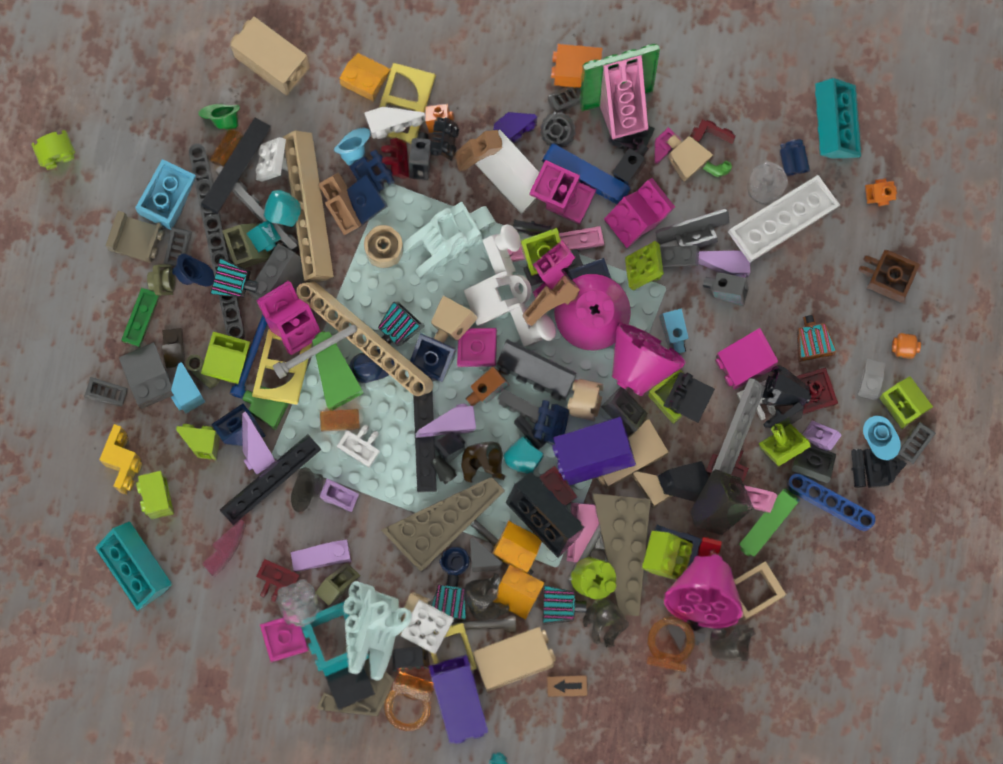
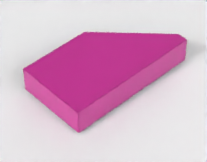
(662, 148)

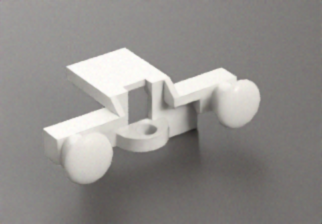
(485, 298)

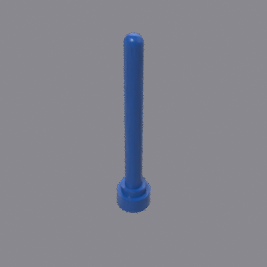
(238, 390)

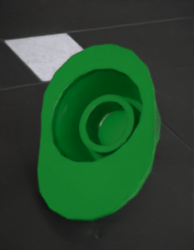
(221, 115)

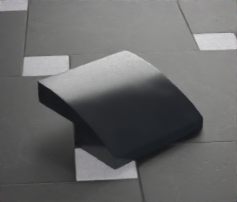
(349, 687)

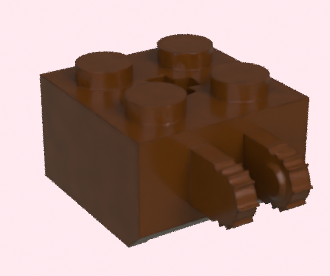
(881, 277)

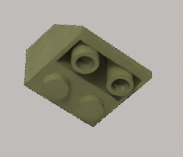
(241, 248)

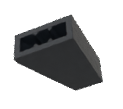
(684, 481)

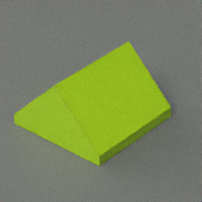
(537, 246)

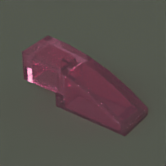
(226, 548)

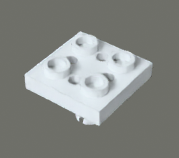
(271, 159)
(438, 621)

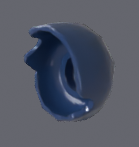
(455, 561)

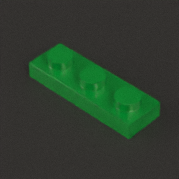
(140, 317)

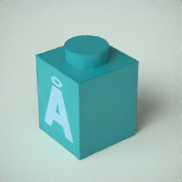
(264, 236)

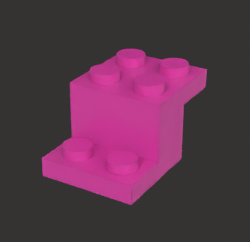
(562, 192)
(639, 213)
(551, 266)
(289, 317)

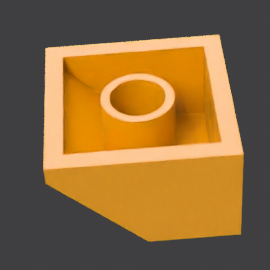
(364, 76)
(517, 547)
(519, 591)

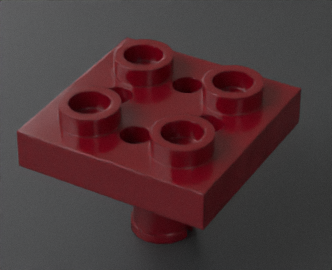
(819, 380)

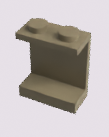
(134, 238)

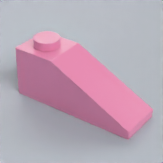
(587, 515)

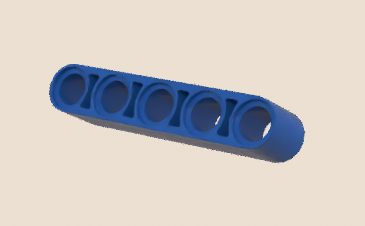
(591, 176)
(837, 510)

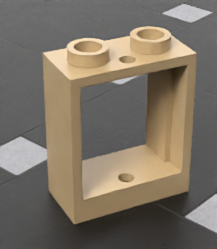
(771, 581)

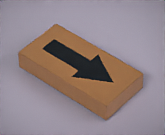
(567, 686)

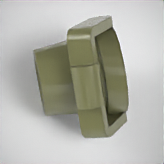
(161, 280)

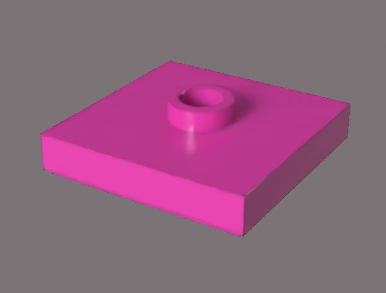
(477, 348)
(283, 639)

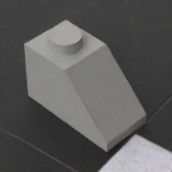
(871, 379)

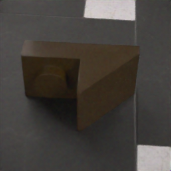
(173, 347)

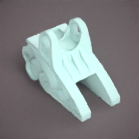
(449, 235)
(376, 625)

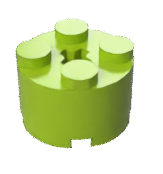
(53, 149)
(593, 578)

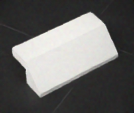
(511, 174)

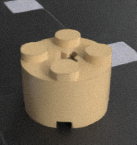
(373, 246)
(586, 399)

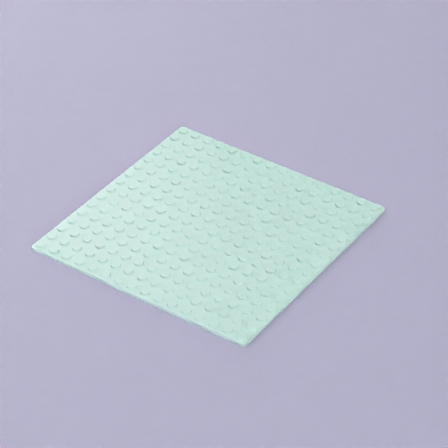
(390, 406)

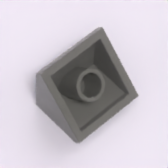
(625, 406)
(482, 559)

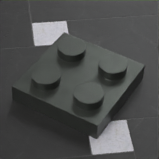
(815, 463)

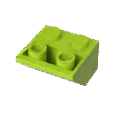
(225, 357)
(905, 402)
(202, 441)
(667, 555)

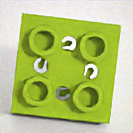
(645, 269)
(784, 444)

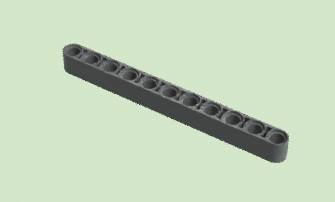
(215, 234)

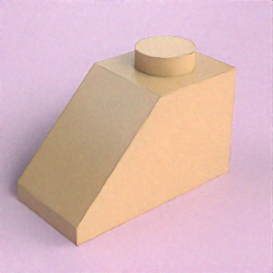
(651, 488)

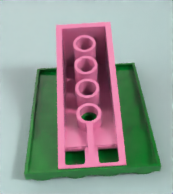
(620, 87)

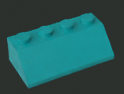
(837, 119)
(133, 565)

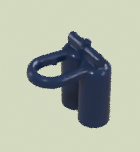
(794, 157)

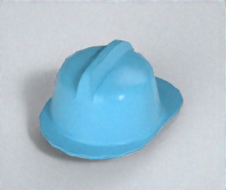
(353, 145)
(882, 437)

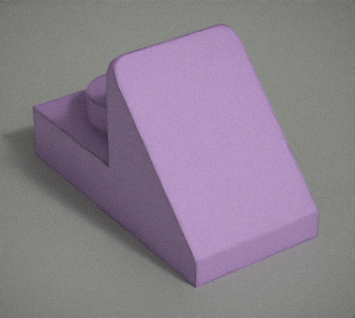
(821, 436)
(338, 495)

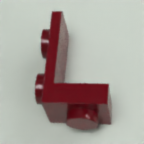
(710, 127)

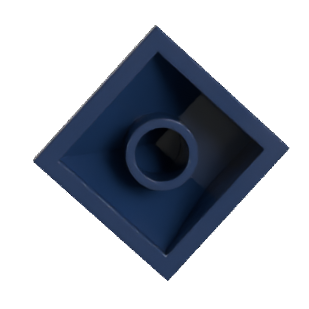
(230, 426)

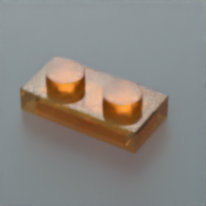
(226, 147)
(339, 420)

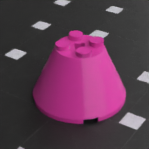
(595, 330)
(641, 359)
(706, 594)

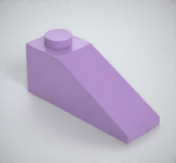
(726, 262)
(457, 420)
(254, 448)
(321, 556)

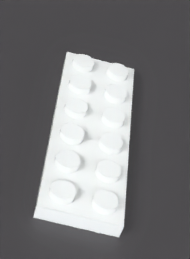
(783, 218)

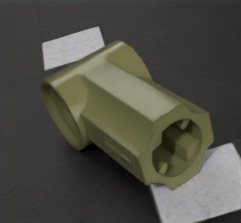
(209, 381)

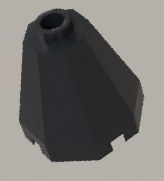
(785, 389)

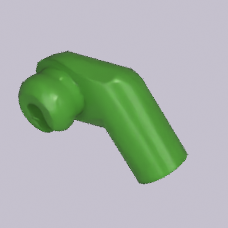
(719, 170)

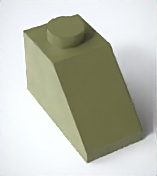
(337, 584)

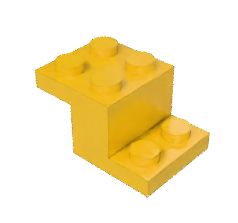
(120, 459)

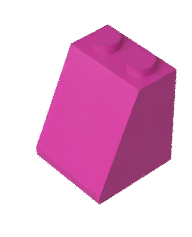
(746, 359)

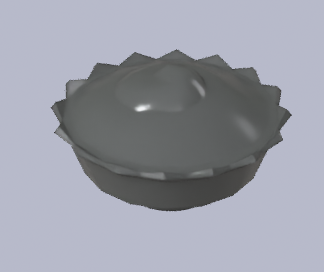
(558, 129)

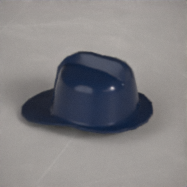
(191, 271)
(366, 369)

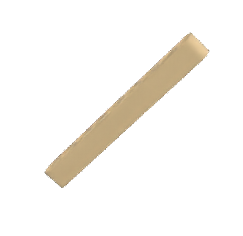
(373, 340)

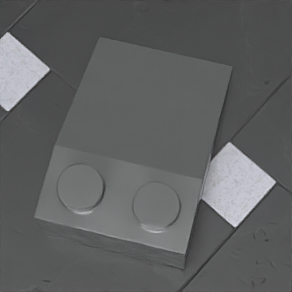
(146, 375)

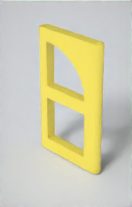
(423, 82)
(288, 392)

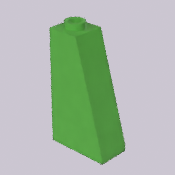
(335, 374)
(769, 523)

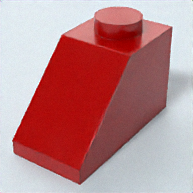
(709, 547)

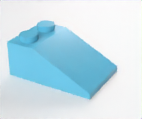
(166, 194)

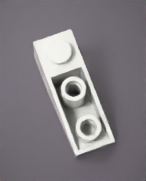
(387, 120)

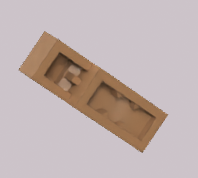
(477, 149)
(339, 203)
(563, 292)

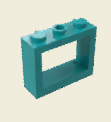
(337, 663)

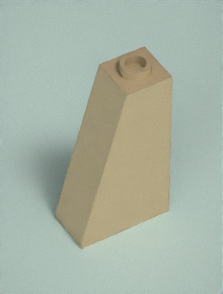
(646, 448)

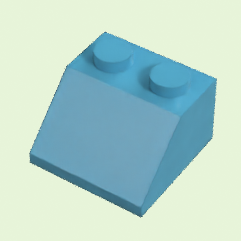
(185, 391)

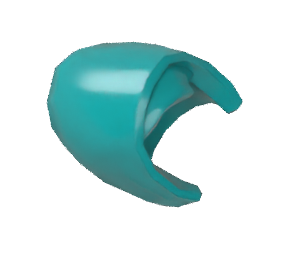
(282, 208)
(523, 456)

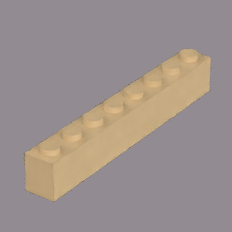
(311, 222)

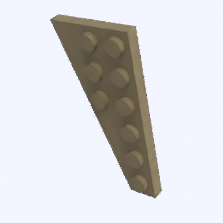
(433, 529)
(624, 539)

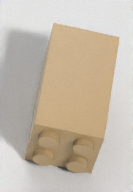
(269, 55)
(514, 659)

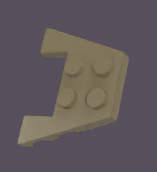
(370, 706)

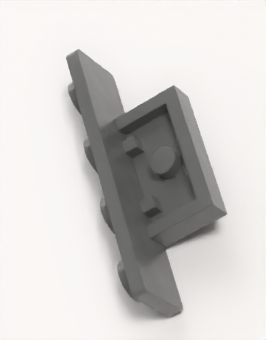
(694, 231)

